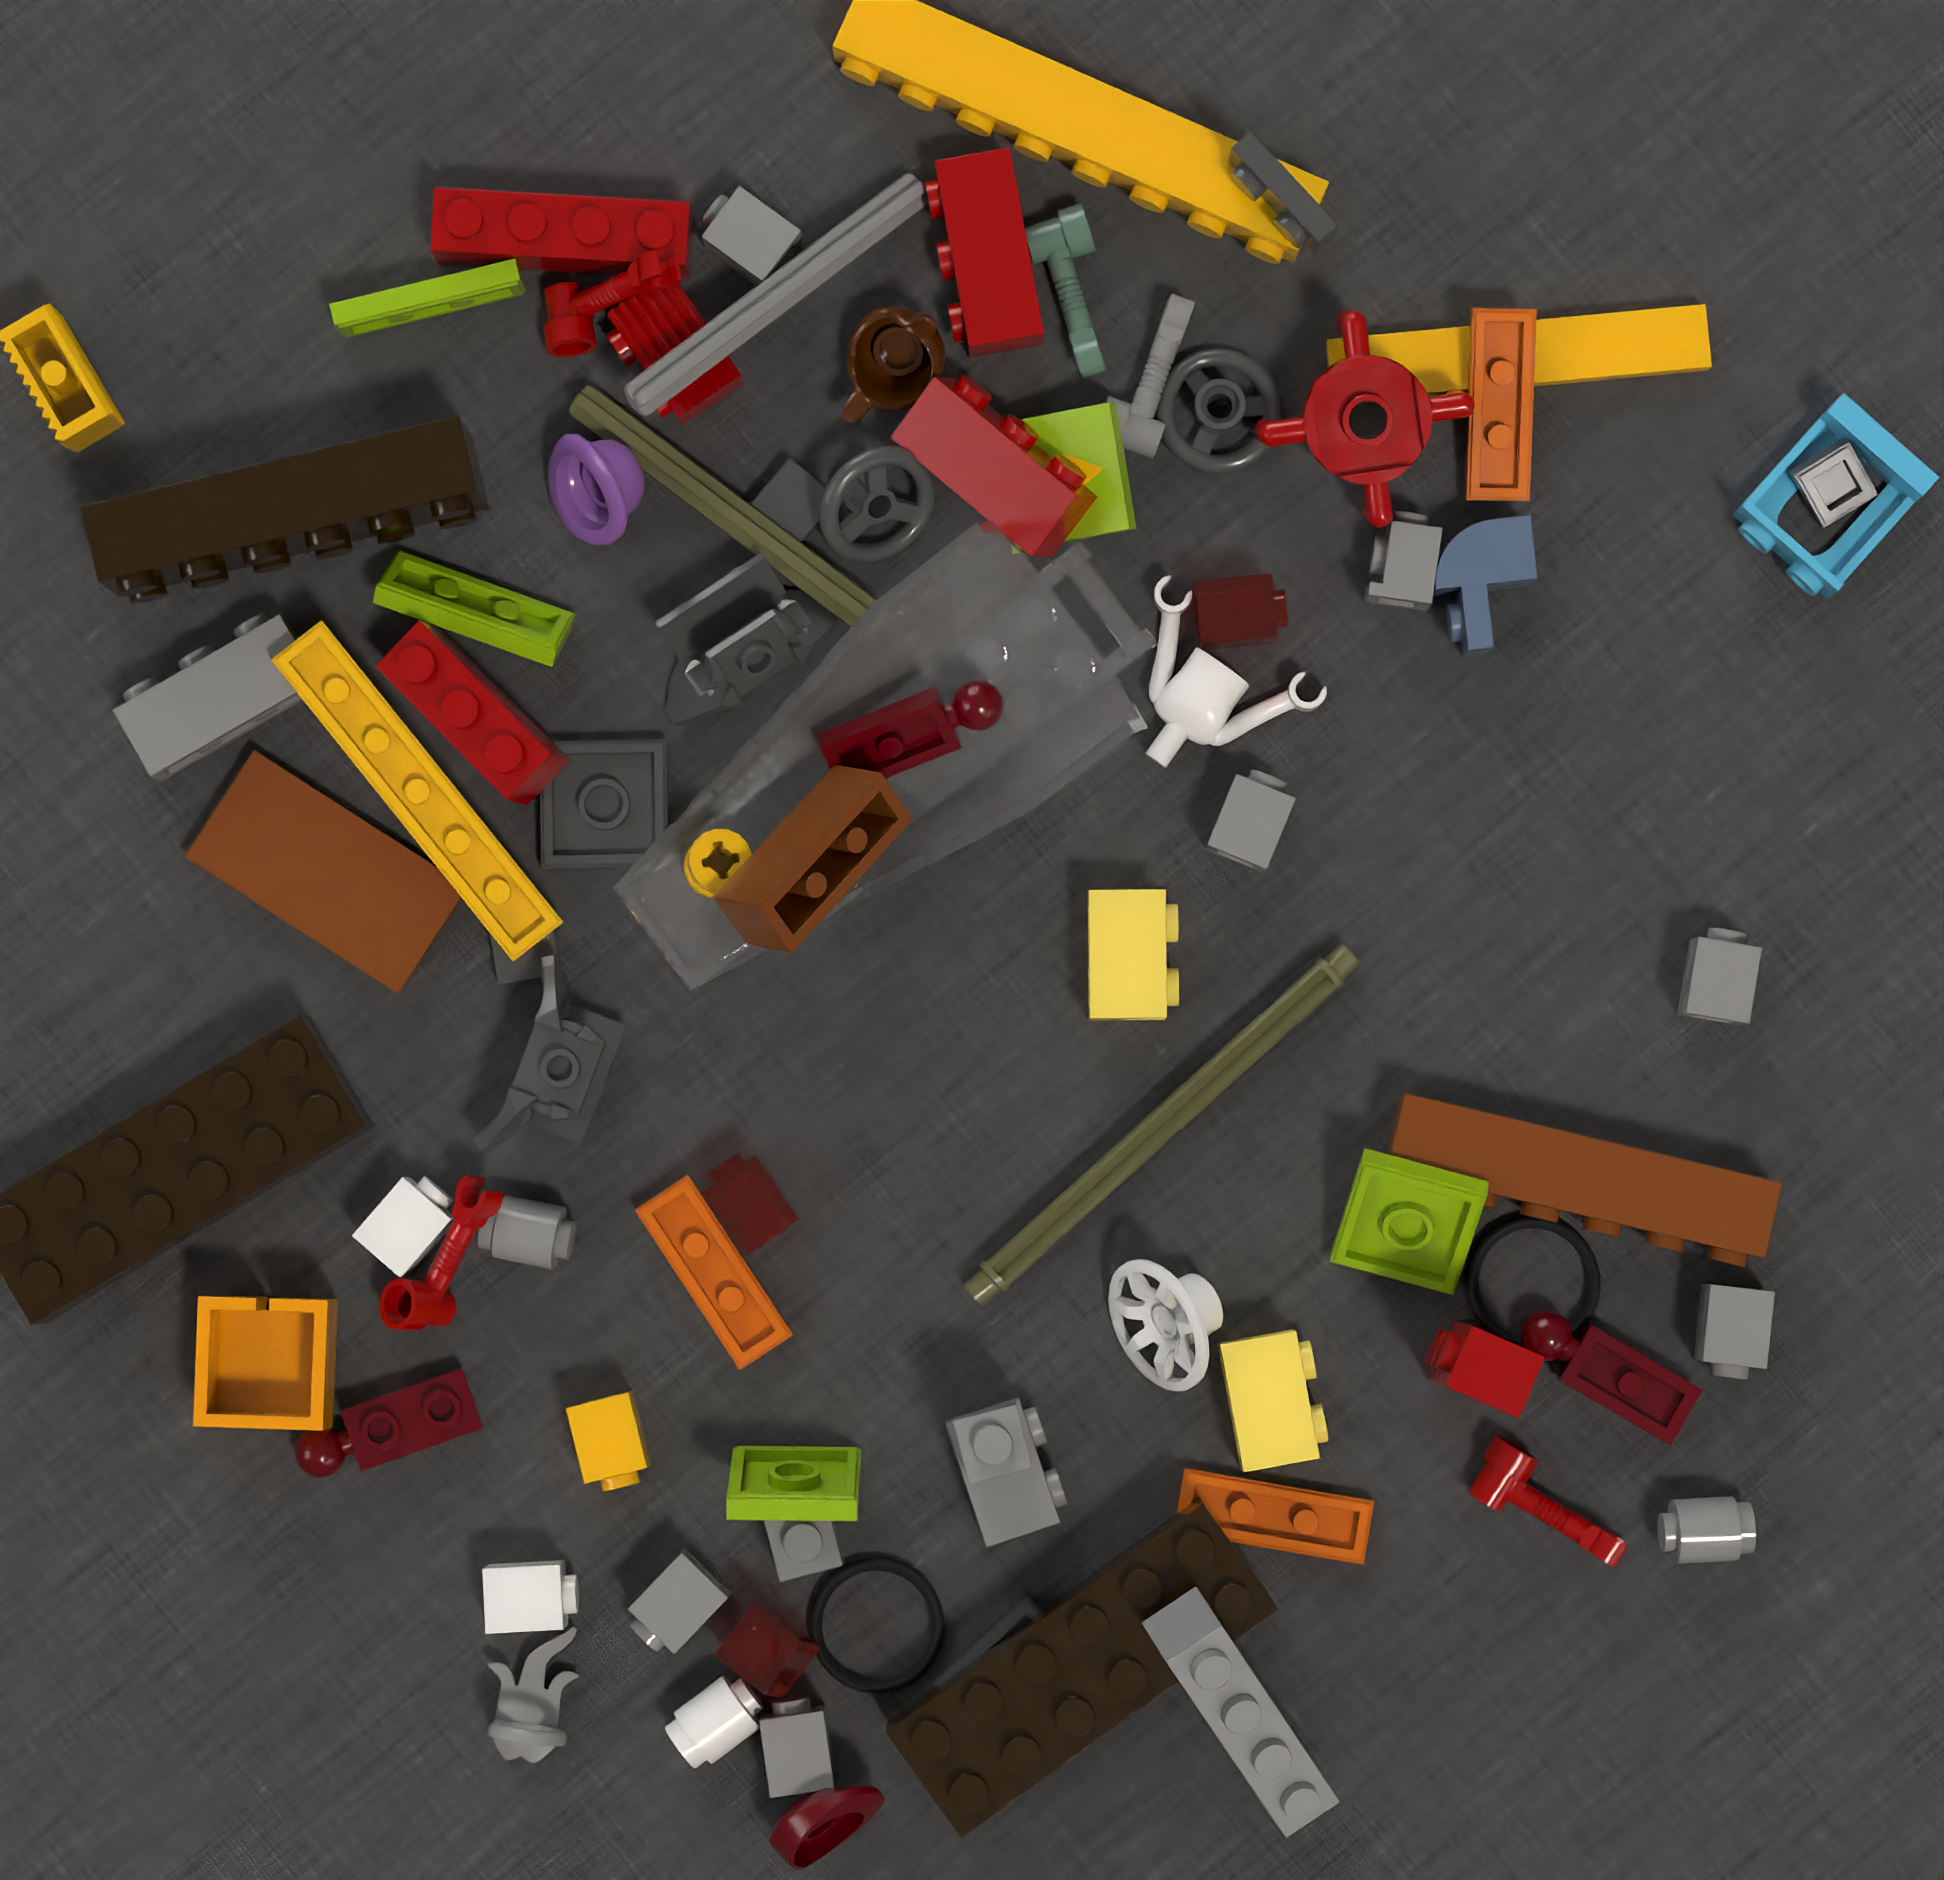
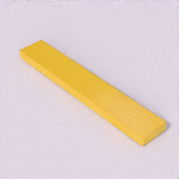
(1565, 348)
(417, 790)

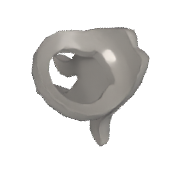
(527, 1711)

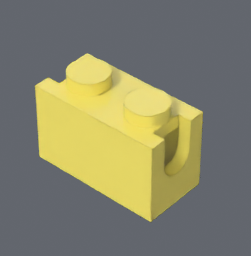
(1129, 955)
(1271, 1399)

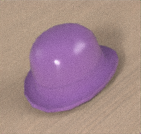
(594, 487)

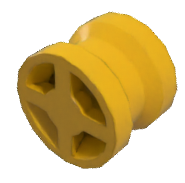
(707, 877)

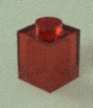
(1238, 611)
(749, 1202)
(767, 1651)

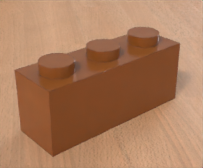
(813, 858)

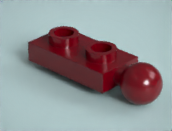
(911, 729)
(1613, 1375)
(393, 1426)

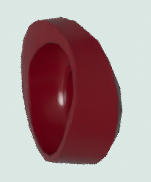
(823, 1822)

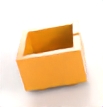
(265, 1364)

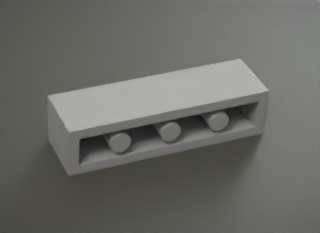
(1240, 1712)

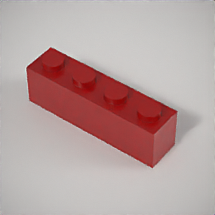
(557, 230)

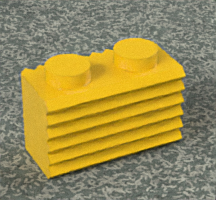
(60, 378)

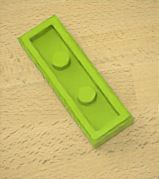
(428, 298)
(474, 608)

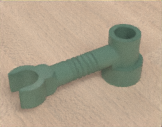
(1059, 243)

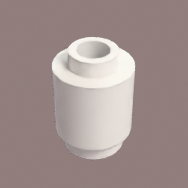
(715, 1721)

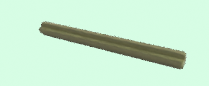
(723, 506)

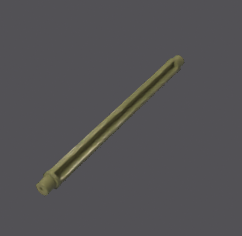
(1161, 1124)

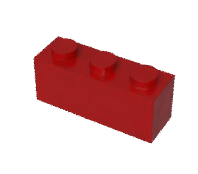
(985, 253)
(995, 464)
(473, 713)
(1483, 1367)

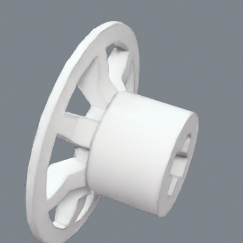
(1172, 1317)

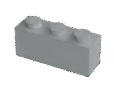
(210, 699)

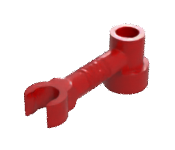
(572, 311)
(426, 1301)
(1505, 1479)

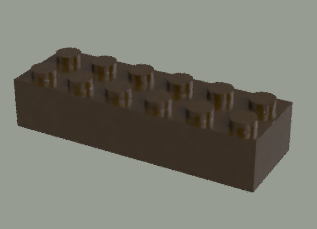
(286, 509)
(175, 1169)
(1070, 1670)

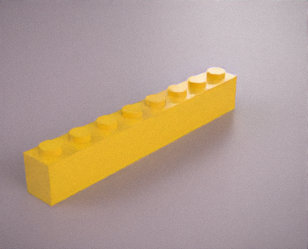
(1060, 116)

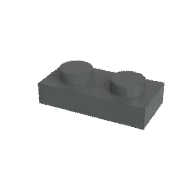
(1298, 214)

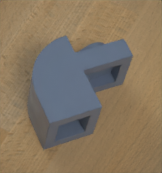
(1479, 560)

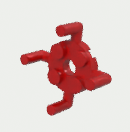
(1328, 409)

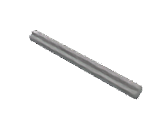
(776, 295)

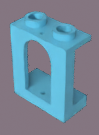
(1877, 449)

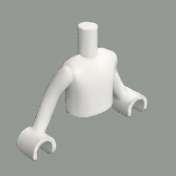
(1204, 693)

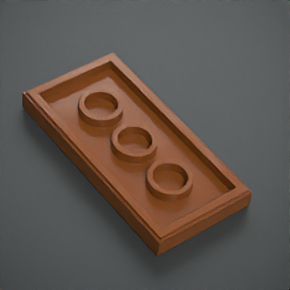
(325, 872)

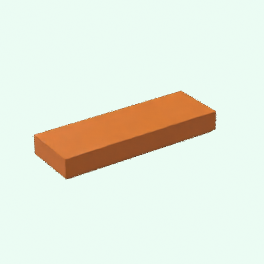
(1503, 392)
(714, 1272)
(1282, 1515)

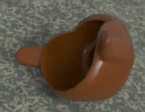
(892, 360)

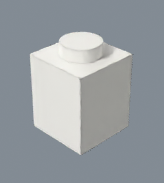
(406, 1224)
(528, 1596)

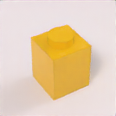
(609, 1440)

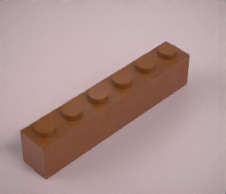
(1592, 1179)

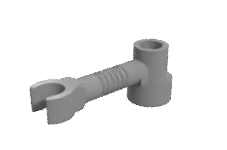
(1138, 428)

